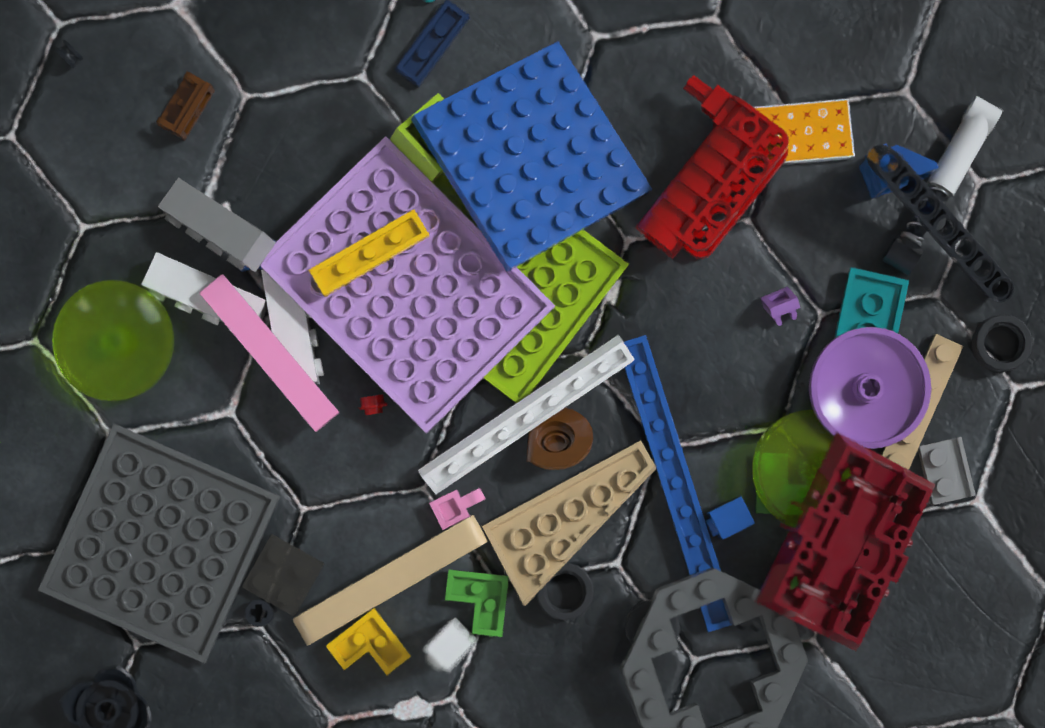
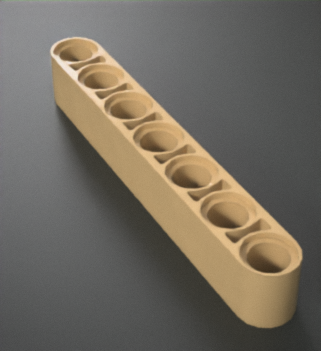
(390, 580)

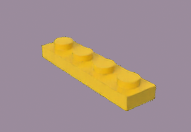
(369, 253)

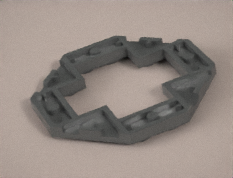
(657, 637)

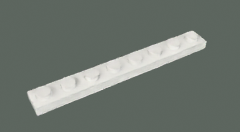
(526, 414)

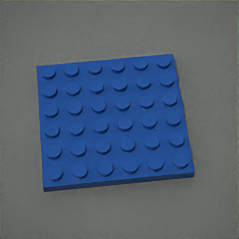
(531, 155)

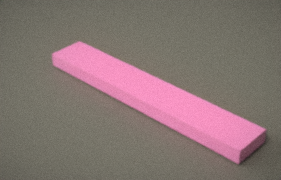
(269, 353)

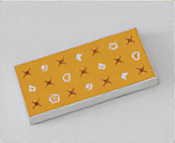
(814, 130)

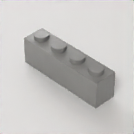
(217, 225)

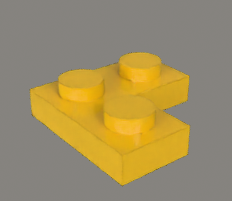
(372, 636)

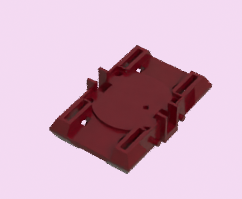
(846, 542)

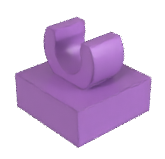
(780, 303)

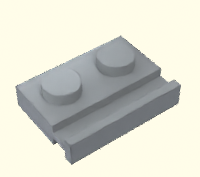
(948, 469)

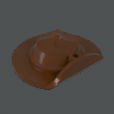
(560, 441)

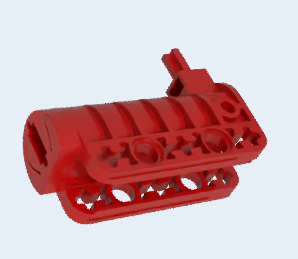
(714, 173)

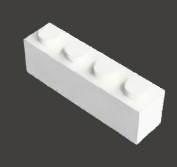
(184, 284)
(292, 328)
(450, 645)

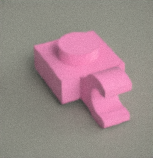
(453, 508)

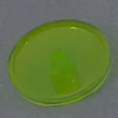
(113, 340)
(788, 462)

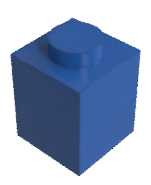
(729, 518)

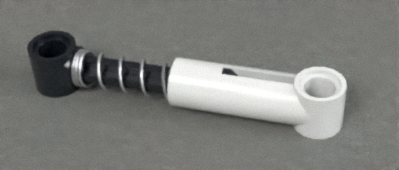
(953, 165)

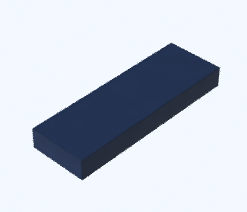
(432, 43)

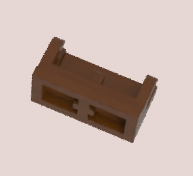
(186, 106)

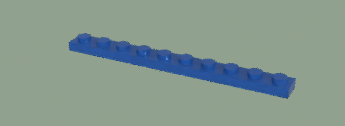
(673, 471)

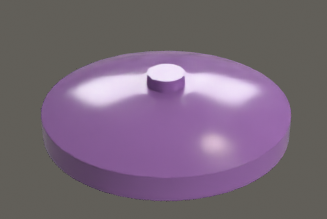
(870, 387)

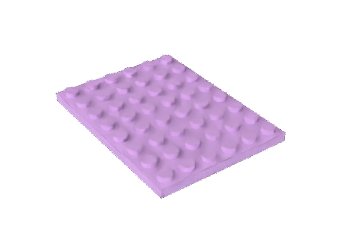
(429, 316)

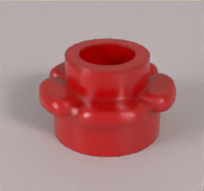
(372, 404)

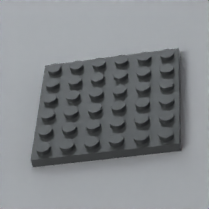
(159, 543)

